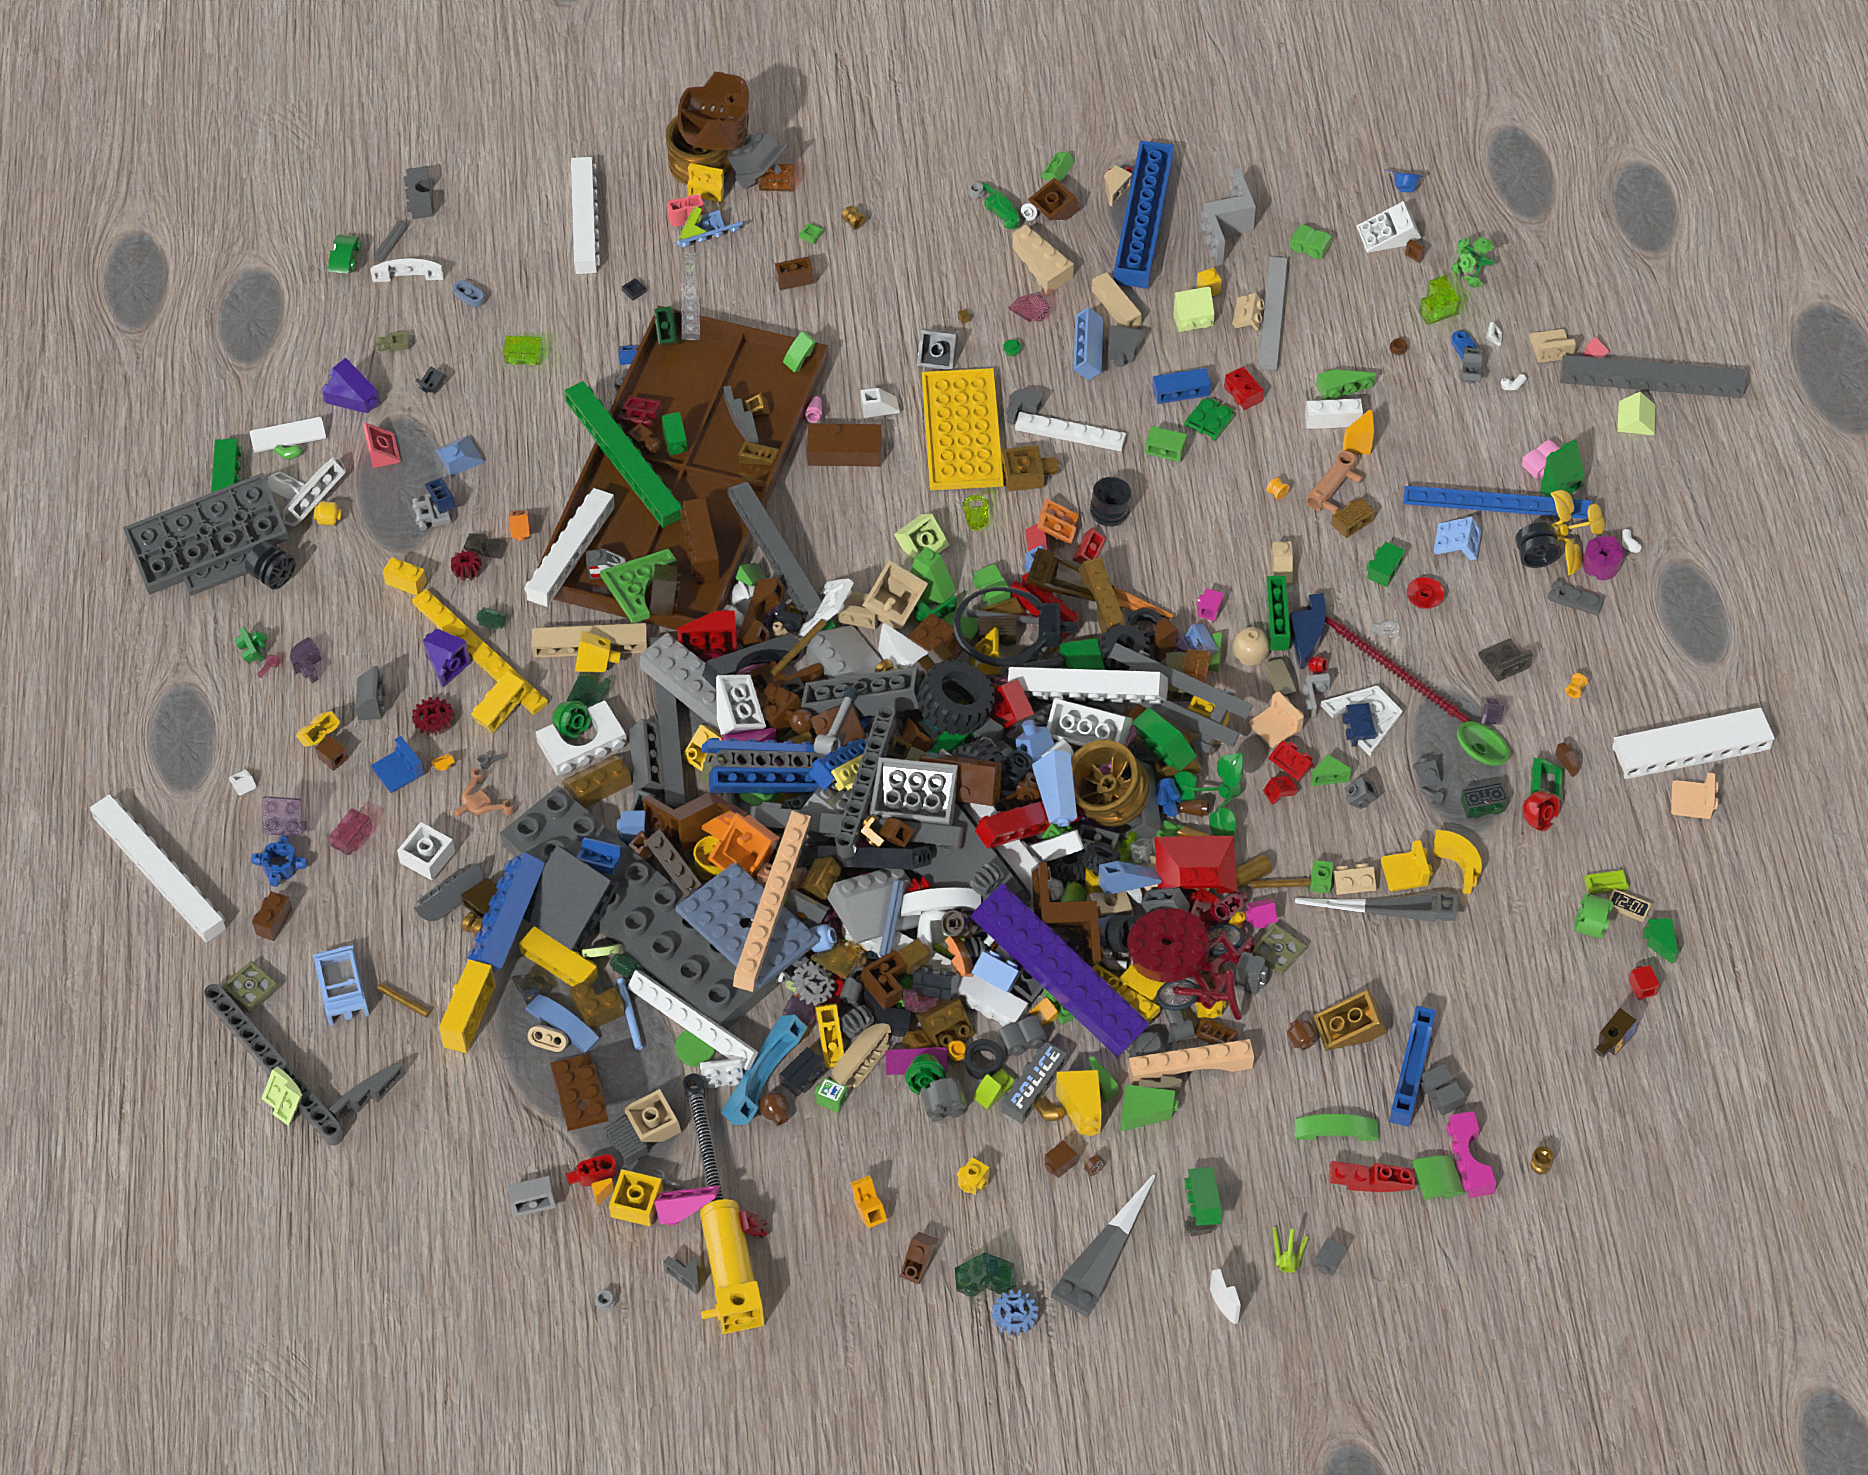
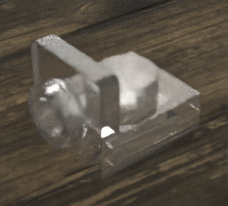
(1141, 851)

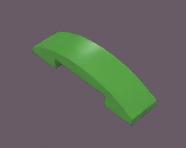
(1336, 1125)

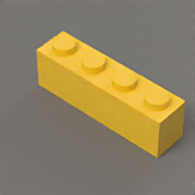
(557, 958)

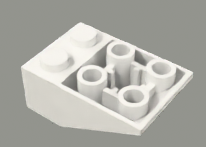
(1389, 229)

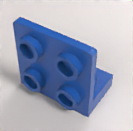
(398, 767)

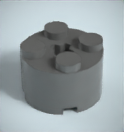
(943, 1099)

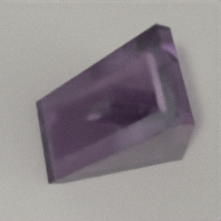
(1491, 711)

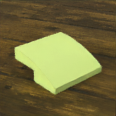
(282, 1095)

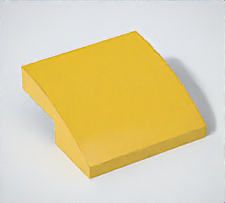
(706, 182)

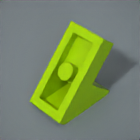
(690, 229)
(993, 1089)

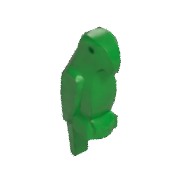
(1002, 207)

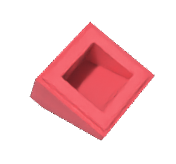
(1596, 349)

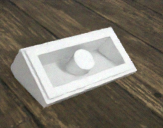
(284, 485)

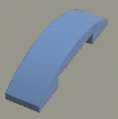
(563, 1020)

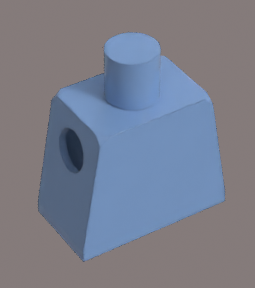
(1033, 741)

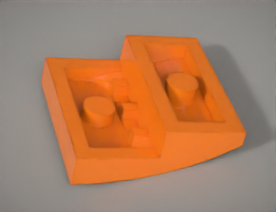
(1057, 521)

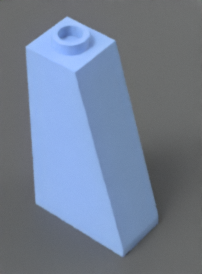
(1056, 786)

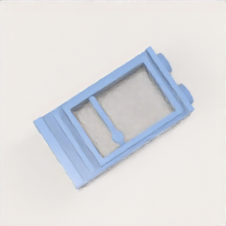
(340, 982)

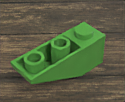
(1343, 382)

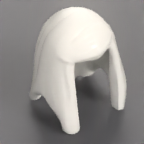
(930, 928)

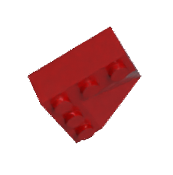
(710, 632)

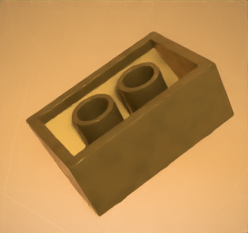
(598, 781)

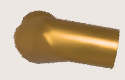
(1049, 1114)

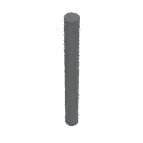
(1019, 618)

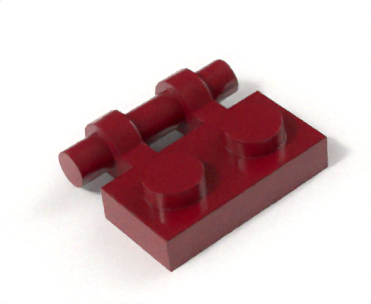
(639, 407)

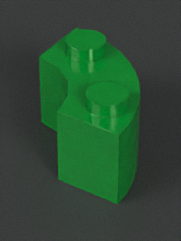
(344, 254)

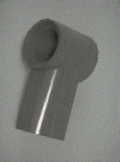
(1179, 1025)

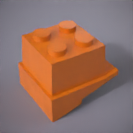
(746, 844)

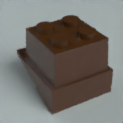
(935, 631)

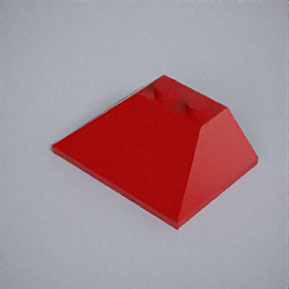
(1196, 862)

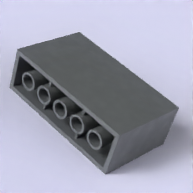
(957, 867)

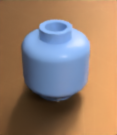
(826, 936)

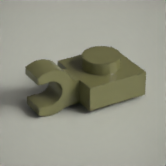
(395, 341)

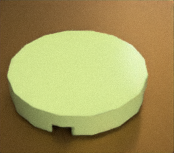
(602, 950)

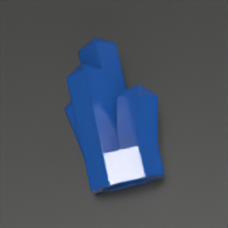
(1168, 796)

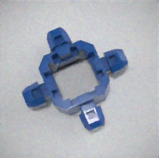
(283, 849)

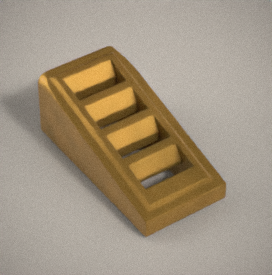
(749, 450)

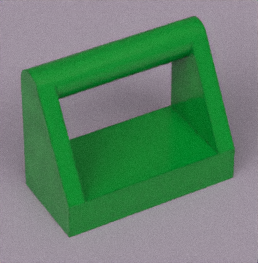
(1542, 766)

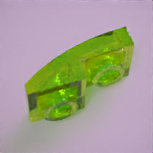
(1125, 852)

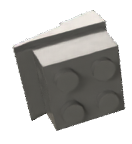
(755, 158)

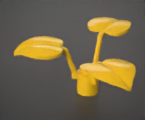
(1565, 507)

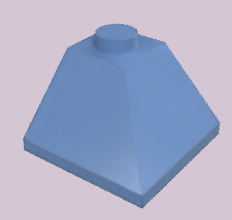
(459, 455)

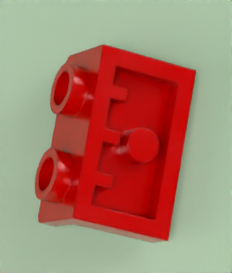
(1290, 760)
(1199, 902)

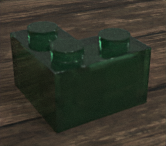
(985, 1273)

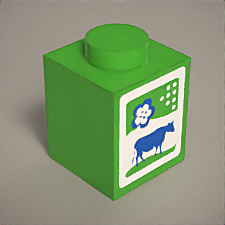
(831, 1095)

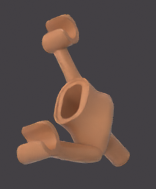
(479, 802)

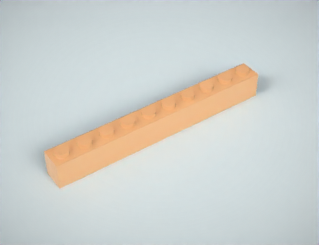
(771, 901)

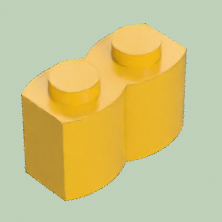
(316, 730)

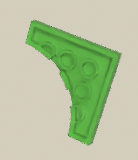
(631, 579)

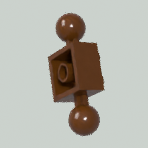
(782, 710)

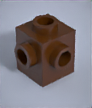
(1028, 790)

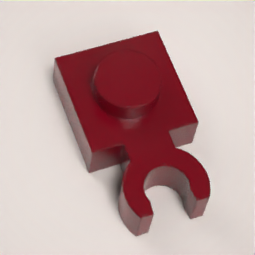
(752, 1225)

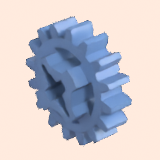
(1019, 1319)

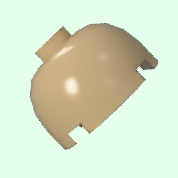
(1251, 646)

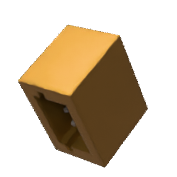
(964, 316)

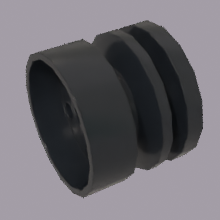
(1110, 501)
(270, 564)

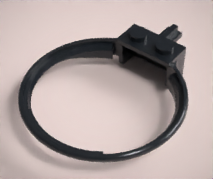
(1049, 628)

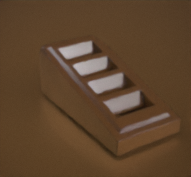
(1231, 1034)

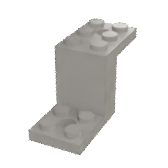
(1227, 217)
(822, 801)

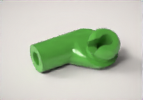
(288, 453)

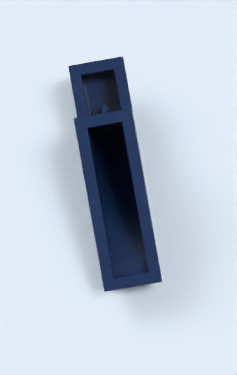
(1307, 628)

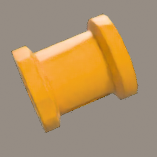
(1575, 687)

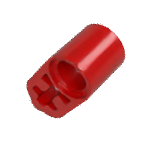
(589, 1166)

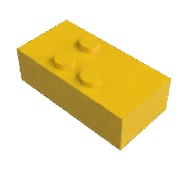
(467, 1006)

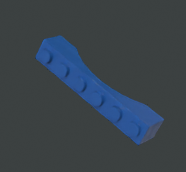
(1412, 1066)

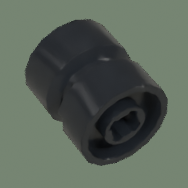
(1016, 768)

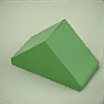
(1330, 772)

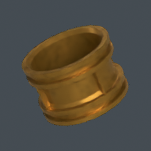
(680, 161)
(1125, 797)

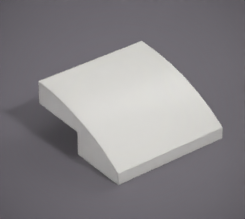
(1224, 1297)

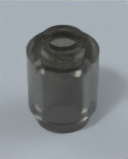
(1190, 1227)

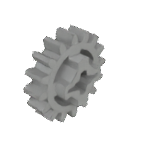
(812, 984)

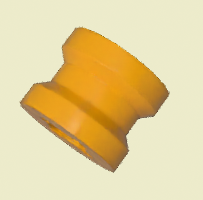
(1277, 488)

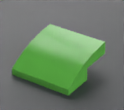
(1437, 1177)

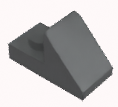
(685, 1275)

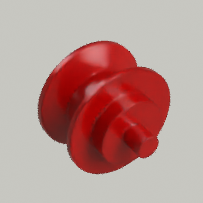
(921, 885)

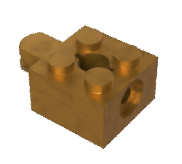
(1029, 460)

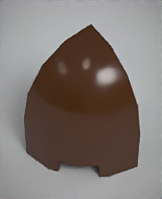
(1569, 758)
(639, 846)

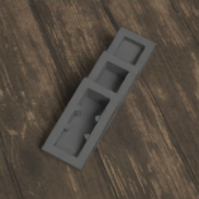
(743, 420)
(371, 1088)

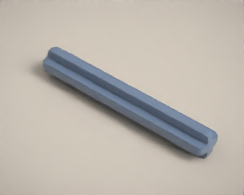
(892, 917)

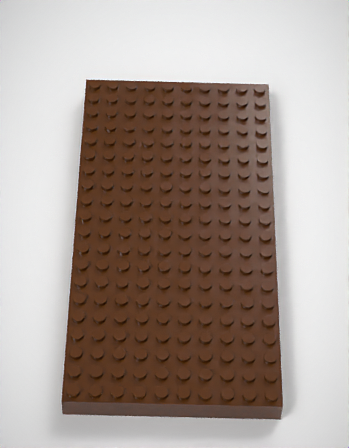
(691, 382)

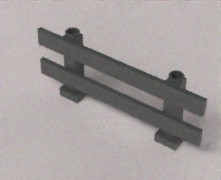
(1210, 728)

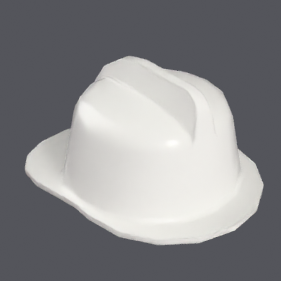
(741, 596)

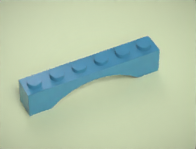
(745, 1098)

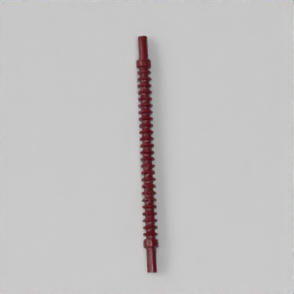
(1341, 629)

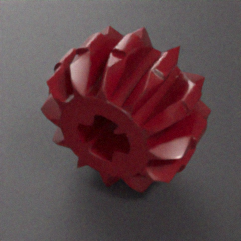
(466, 564)

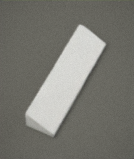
(287, 434)

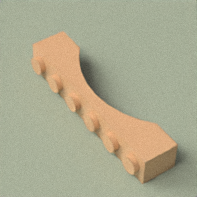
(1224, 1056)

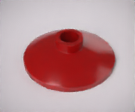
(1425, 587)

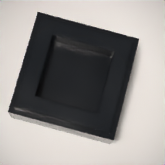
(633, 289)

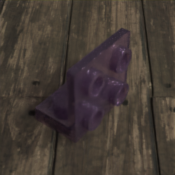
(282, 816)

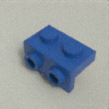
(600, 855)

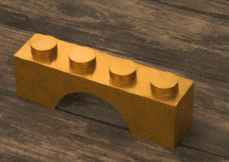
(1097, 580)

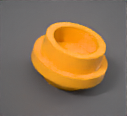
(956, 1050)

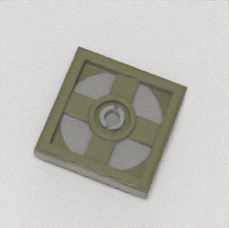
(1279, 949)
(250, 986)

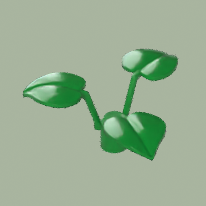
(1230, 770)

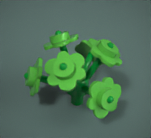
(1470, 258)

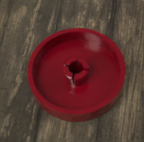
(1151, 950)

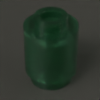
(491, 618)
(624, 965)

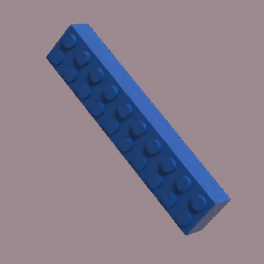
(1143, 214)

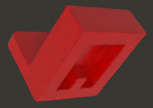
(1279, 787)

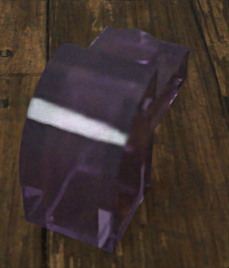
(303, 658)

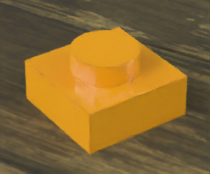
(443, 762)

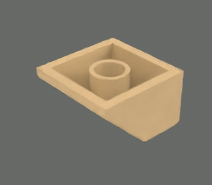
(652, 1118)

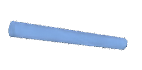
(629, 1014)

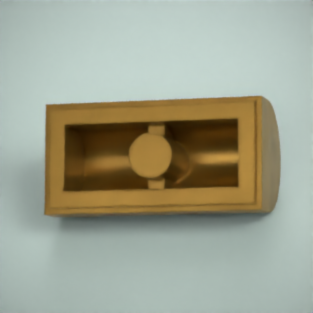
(1252, 870)

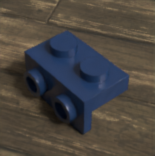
(1358, 723)

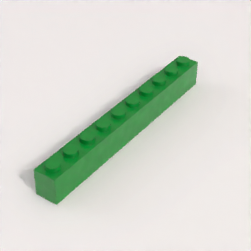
(623, 454)

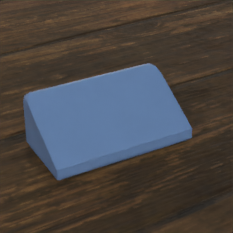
(1200, 639)

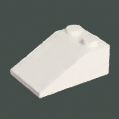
(898, 648)
(737, 705)

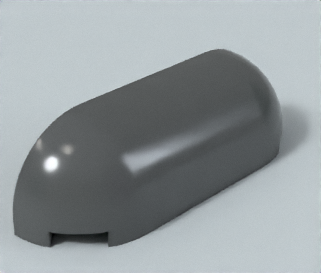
(448, 893)

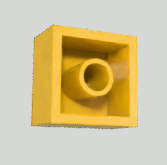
(635, 1197)

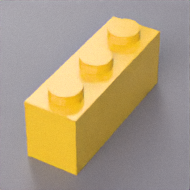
(499, 701)

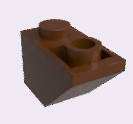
(918, 1257)

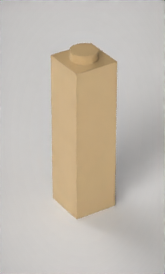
(1116, 301)

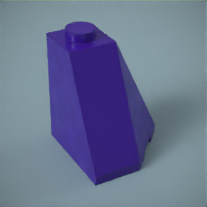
(350, 389)
(446, 654)

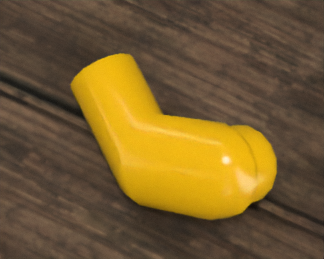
(1237, 919)

